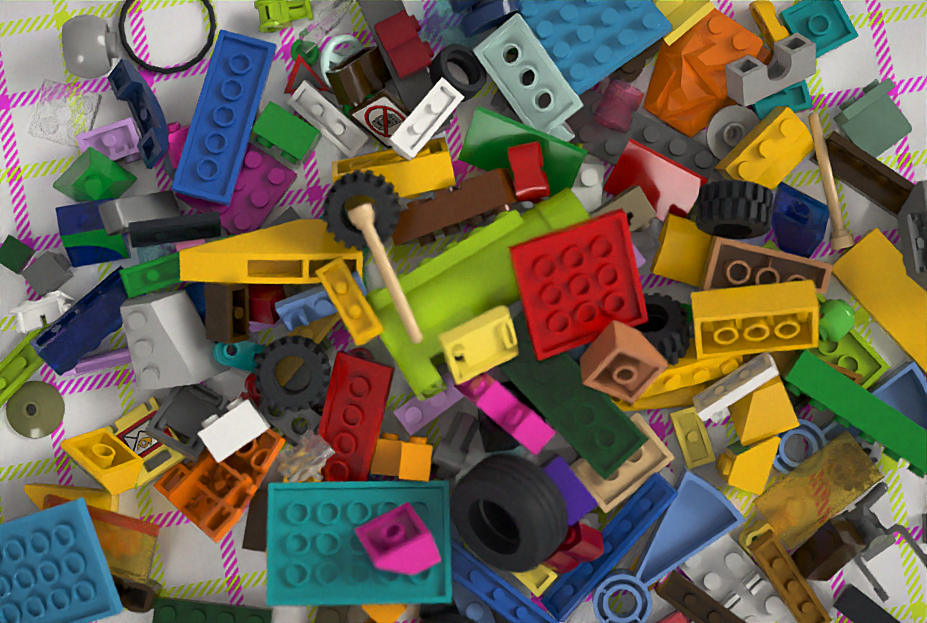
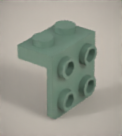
(873, 119)

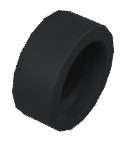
(467, 61)

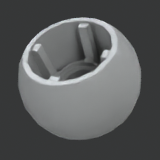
(89, 46)

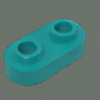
(241, 359)

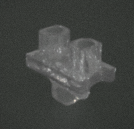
(305, 461)

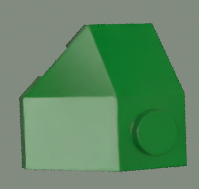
(94, 178)

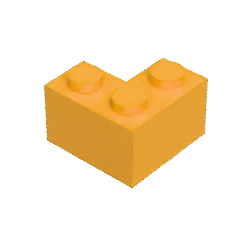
(403, 458)

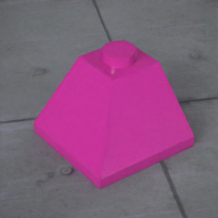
(399, 541)

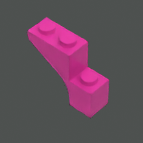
(506, 411)

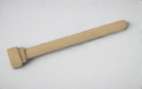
(363, 219)
(840, 235)

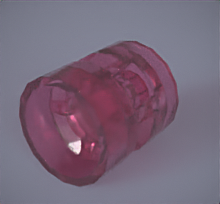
(619, 103)

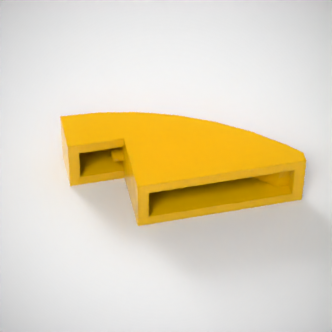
(92, 496)

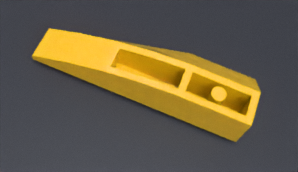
(269, 255)
(682, 381)

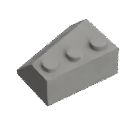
(168, 341)

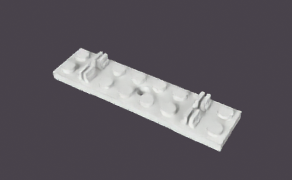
(729, 575)

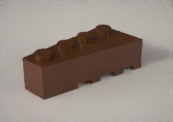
(455, 207)

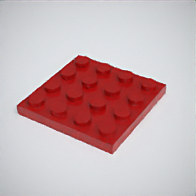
(578, 283)

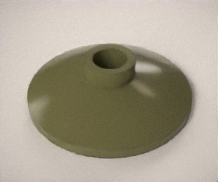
(48, 405)

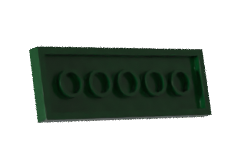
(578, 412)

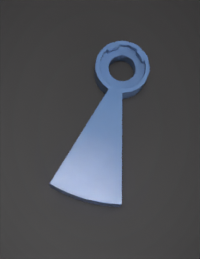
(902, 390)
(683, 529)

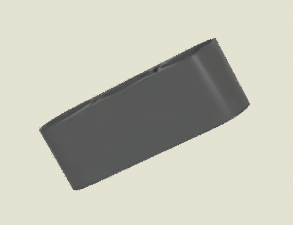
(120, 212)

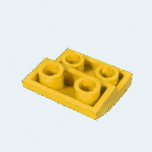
(681, 251)

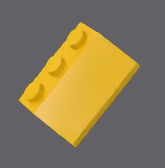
(768, 150)

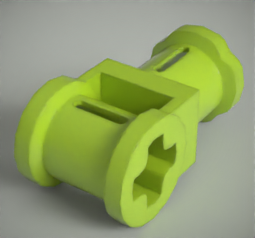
(281, 13)

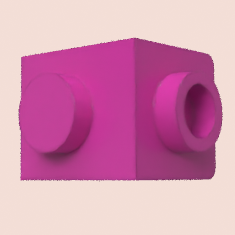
(177, 137)

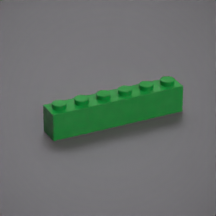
(858, 409)

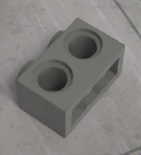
(286, 421)

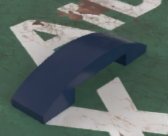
(145, 108)

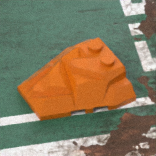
(691, 73)
(218, 493)

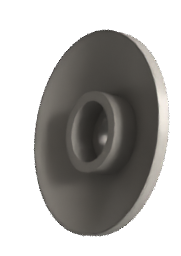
(738, 118)

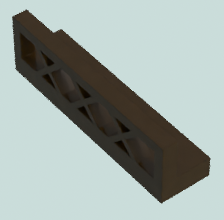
(866, 174)
(694, 601)

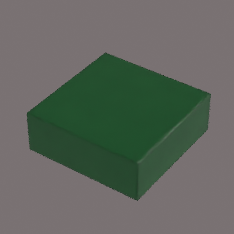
(15, 254)

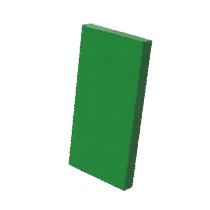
(493, 134)

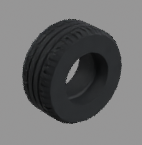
(509, 512)

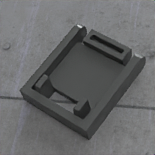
(184, 413)

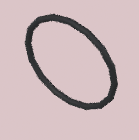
(166, 70)

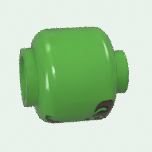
(835, 320)

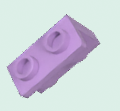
(115, 141)

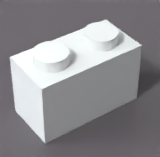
(233, 429)

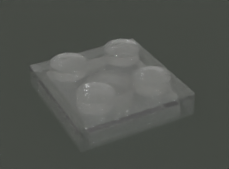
(63, 113)

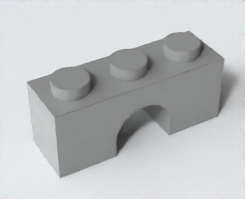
(752, 80)

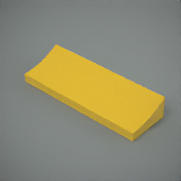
(878, 281)

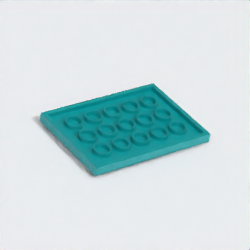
(321, 560)

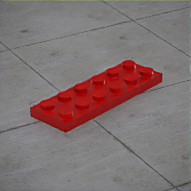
(354, 416)

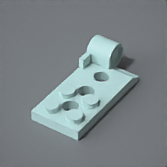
(547, 79)

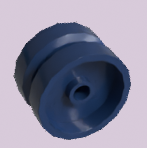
(484, 14)

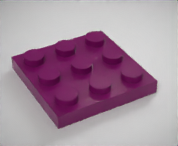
(256, 194)

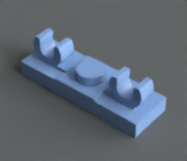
(309, 305)

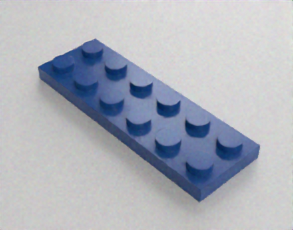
(224, 118)

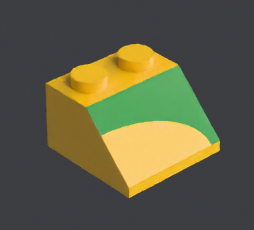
(105, 459)
(748, 465)

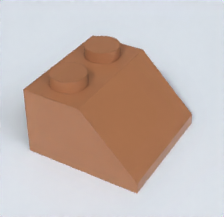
(621, 362)

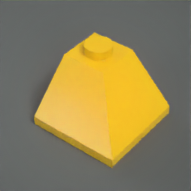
(763, 412)

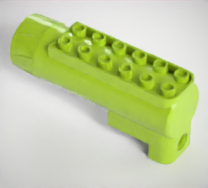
(462, 286)

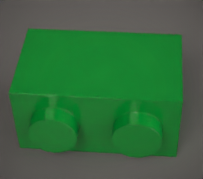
(287, 133)

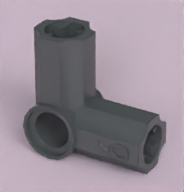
(454, 447)

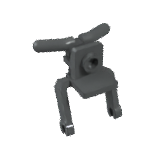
(875, 534)

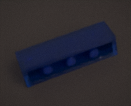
(83, 325)

